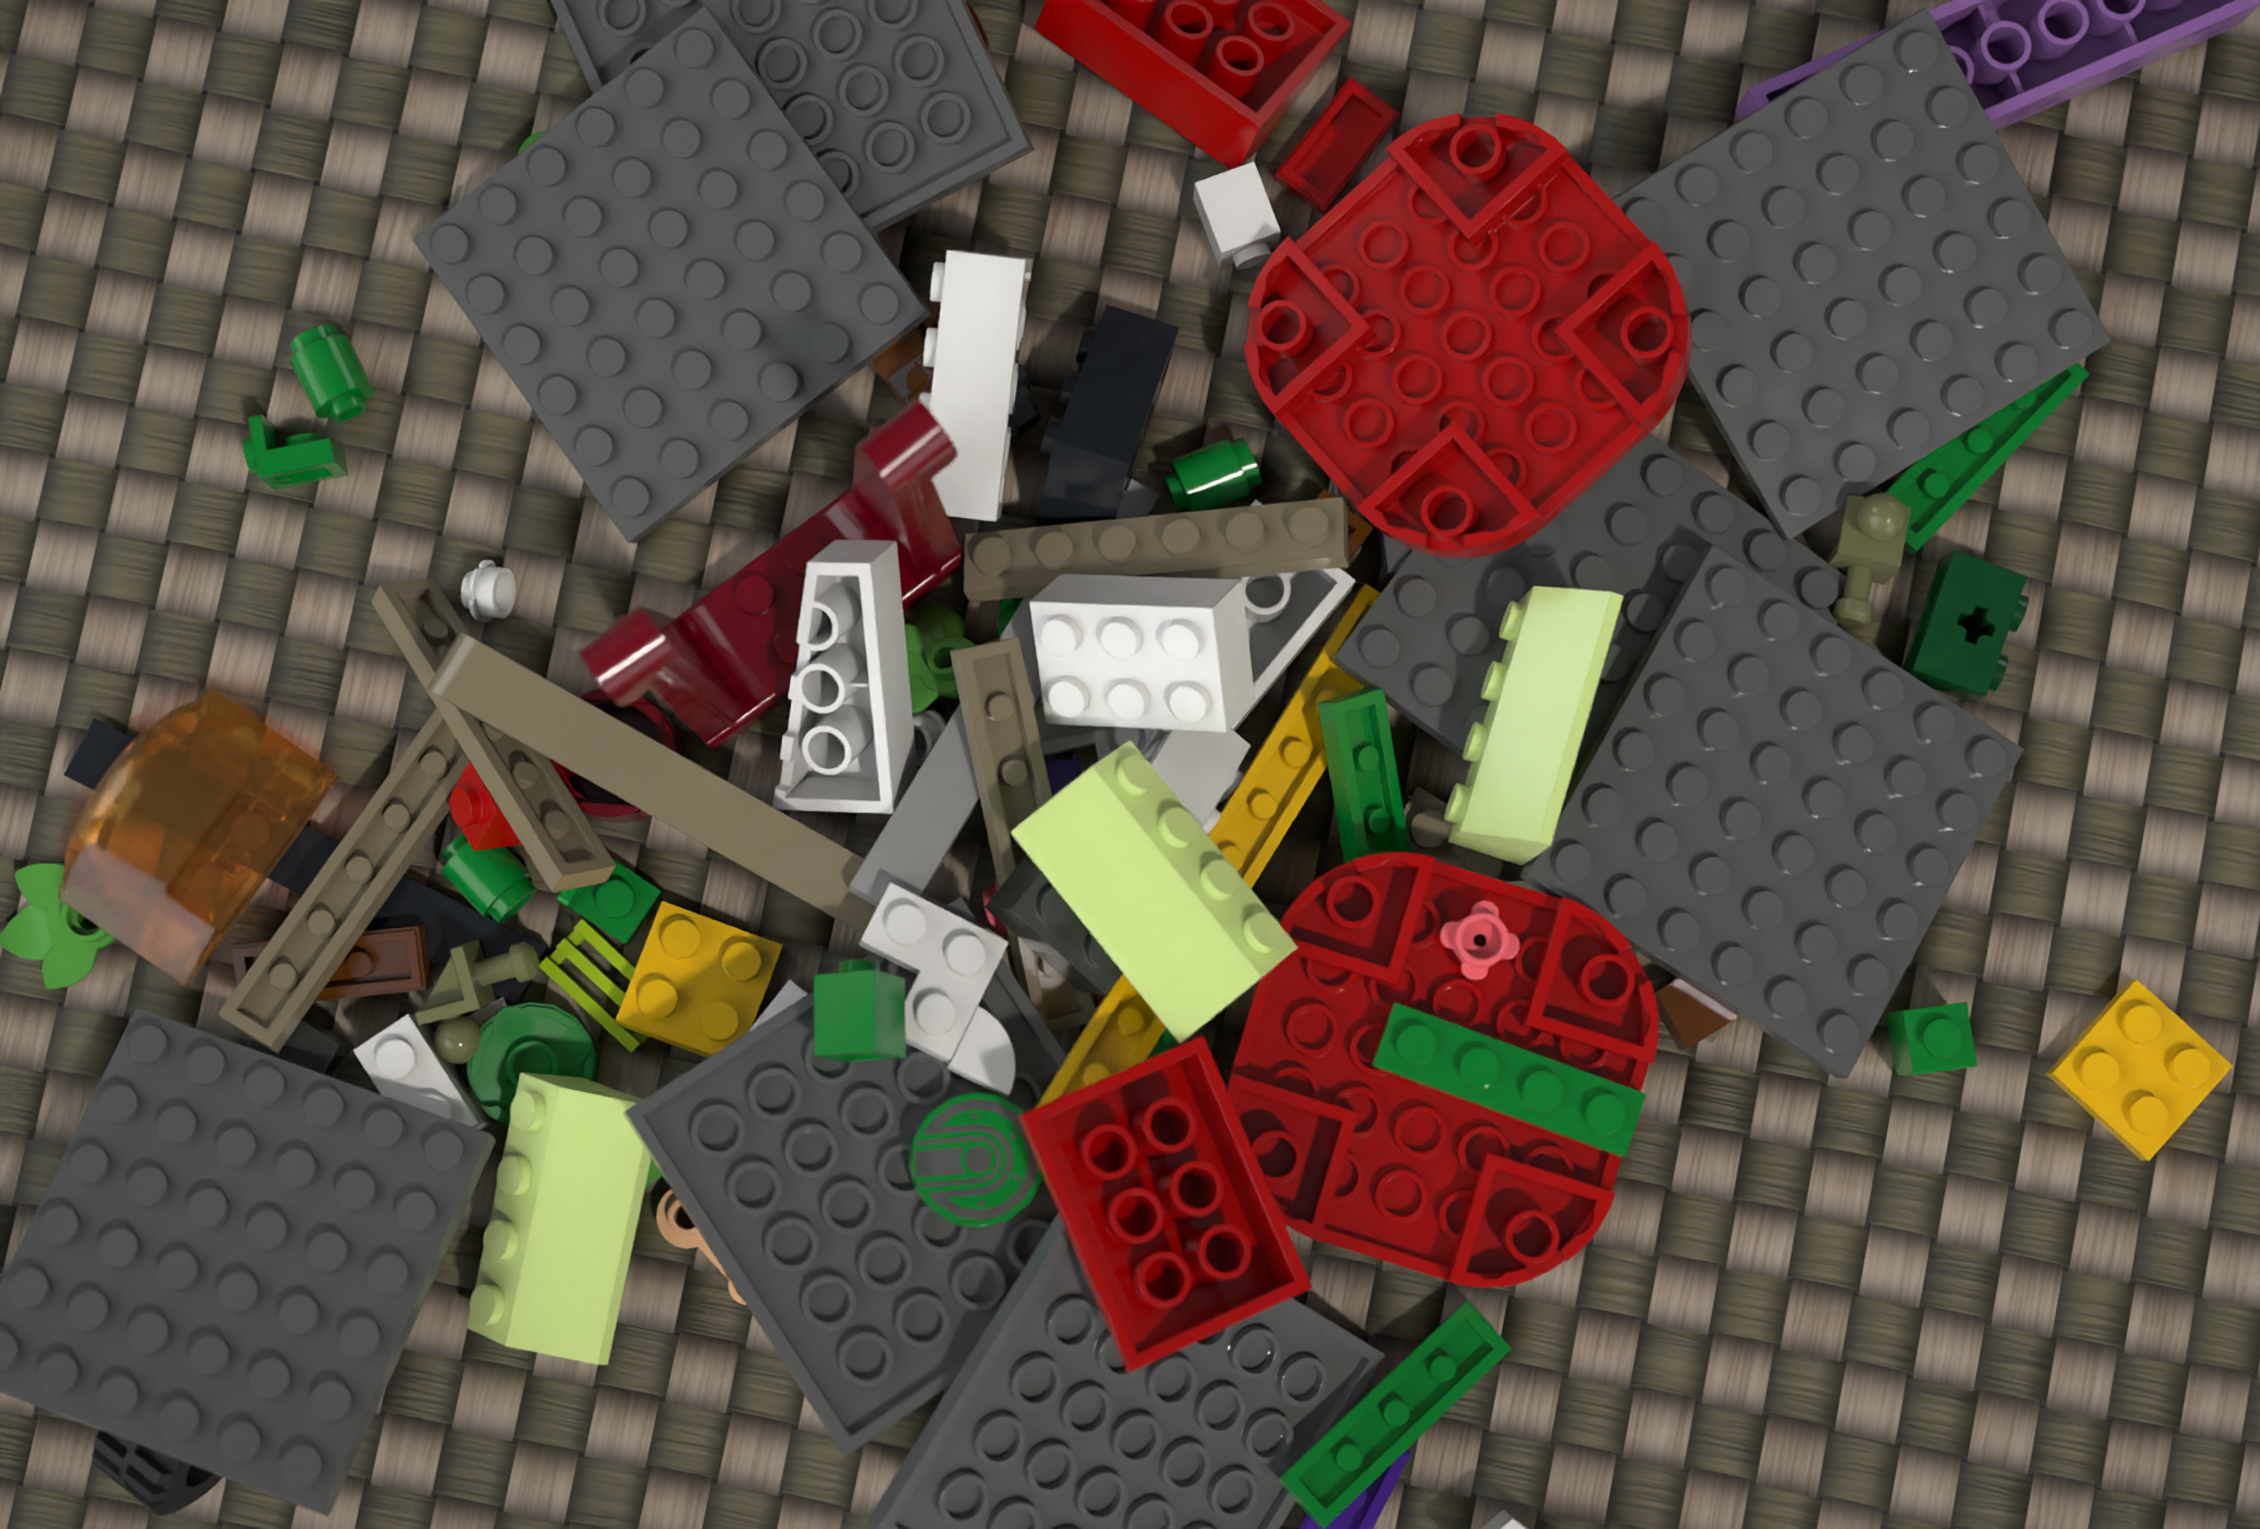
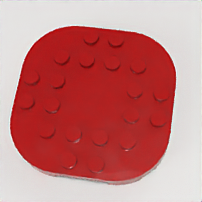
(1469, 336)
(1399, 1163)

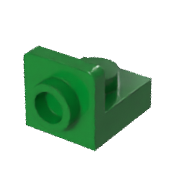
(302, 460)
(615, 905)

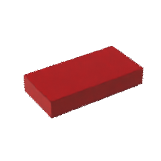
(1337, 146)

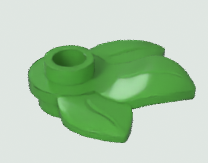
(928, 652)
(52, 929)

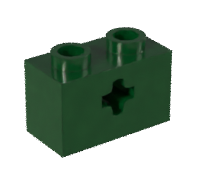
(1959, 590)

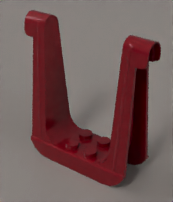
(737, 646)

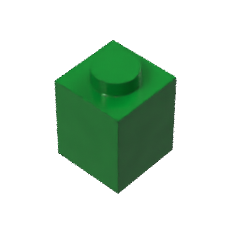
(859, 1014)
(1931, 1039)

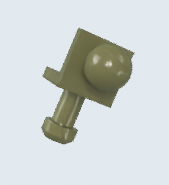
(1867, 551)
(468, 987)

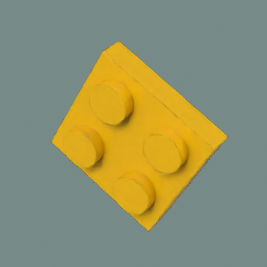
(697, 982)
(2139, 1070)

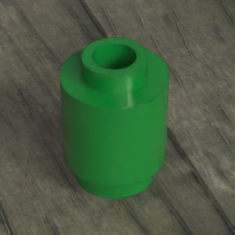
(331, 373)
(1212, 476)
(488, 879)

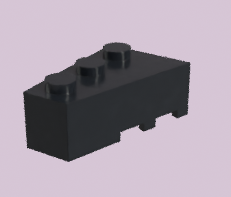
(1104, 416)

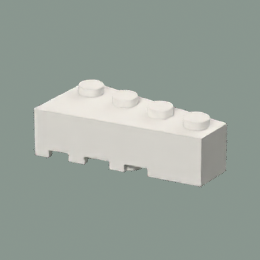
(975, 373)
(851, 687)

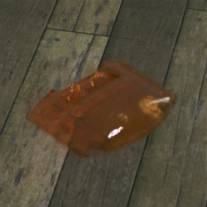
(189, 830)

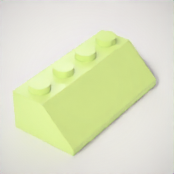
(1532, 721)
(1154, 890)
(561, 1220)

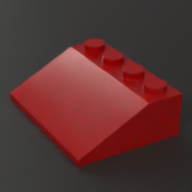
(1202, 66)
(1165, 1203)

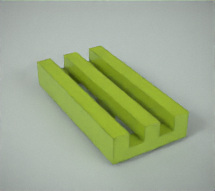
(569, 949)

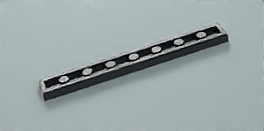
(410, 902)

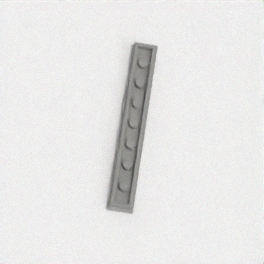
(946, 784)

